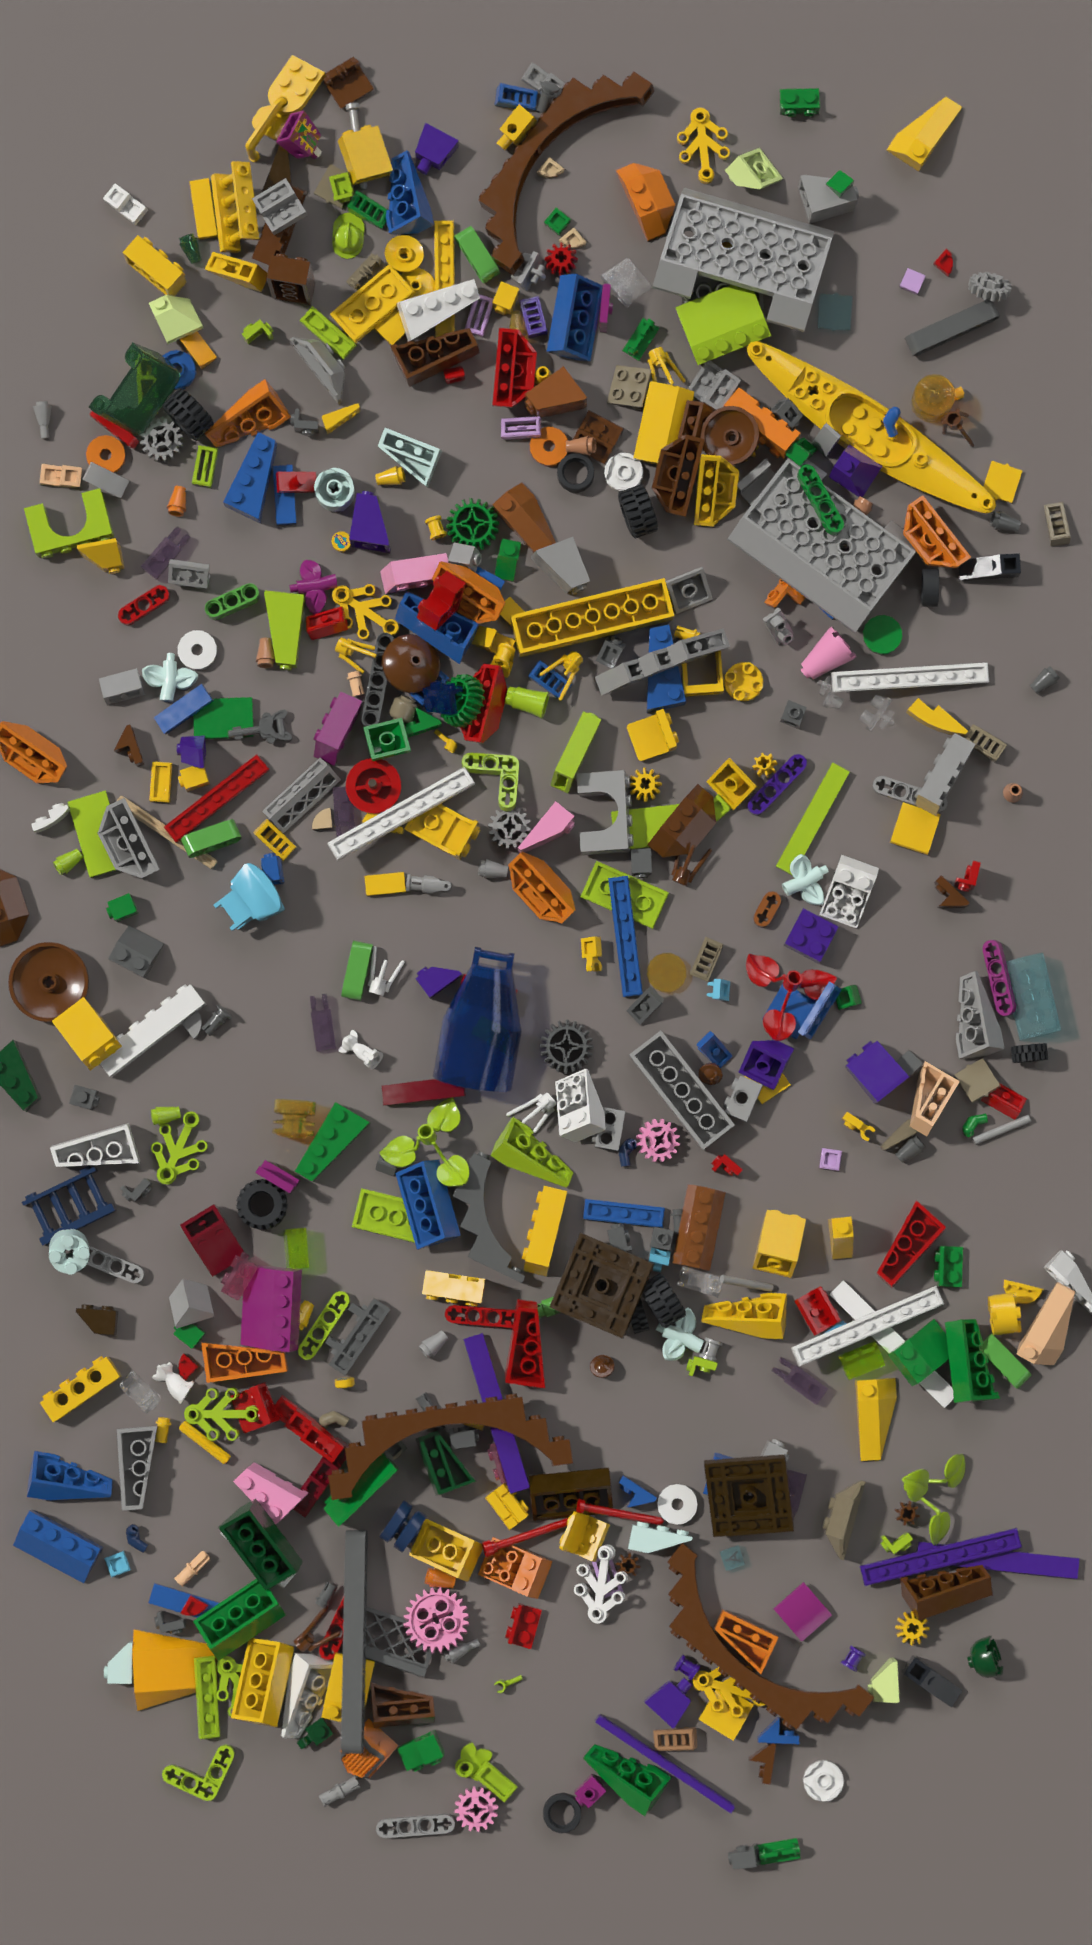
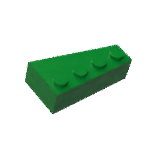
(332, 1138)
(968, 1363)

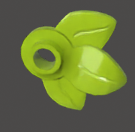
(473, 1758)

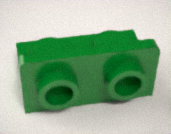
(799, 102)
(949, 1266)

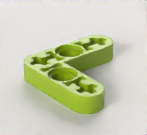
(504, 773)
(207, 1781)

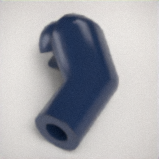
(625, 1150)
(133, 1538)

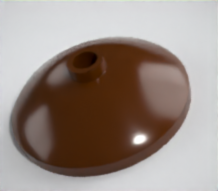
(722, 425)
(402, 671)

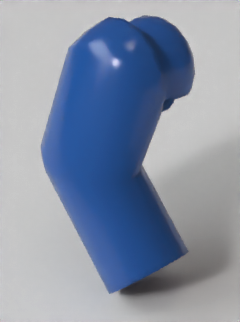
(890, 419)

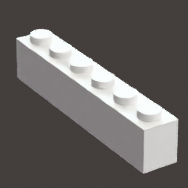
(153, 1028)

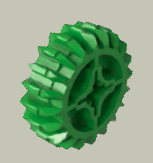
(480, 522)
(467, 702)

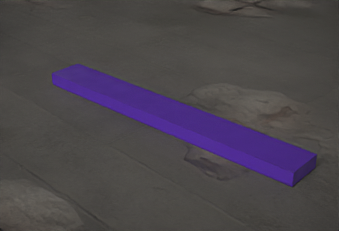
(489, 1387)
(940, 1556)
(1021, 1562)
(665, 1763)

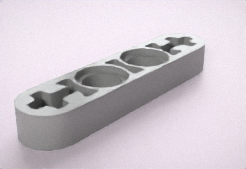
(910, 791)
(108, 1260)
(415, 1825)

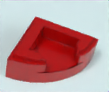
(945, 262)
(186, 1367)
(193, 1606)

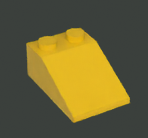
(446, 1550)
(333, 1701)

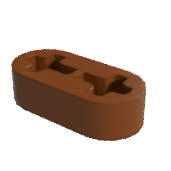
(771, 912)

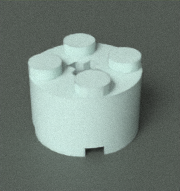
(329, 480)
(66, 1240)

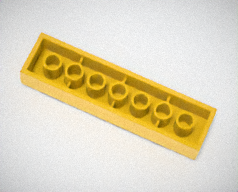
(592, 617)

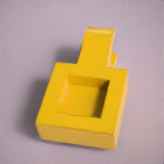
(591, 951)
(854, 1123)

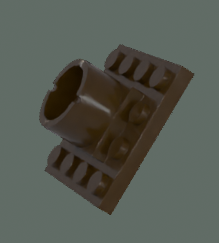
(582, 1291)
(749, 1495)

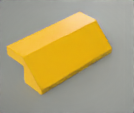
(660, 419)

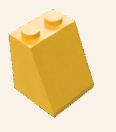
(87, 1033)
(779, 1243)

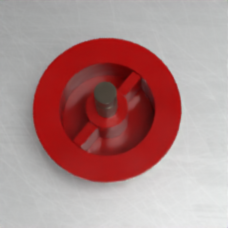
(373, 786)

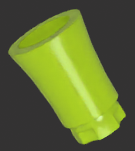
(528, 700)

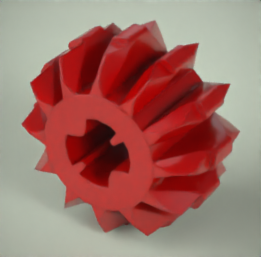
(568, 256)

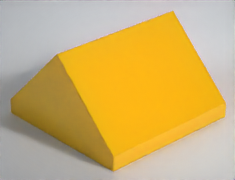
(731, 784)

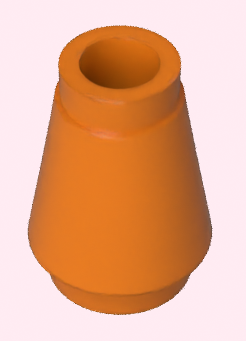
(177, 502)
(438, 1578)

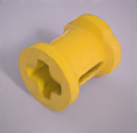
(435, 527)

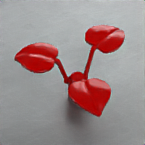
(763, 970)

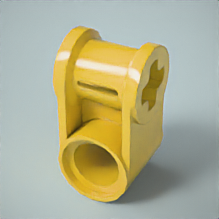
(504, 658)

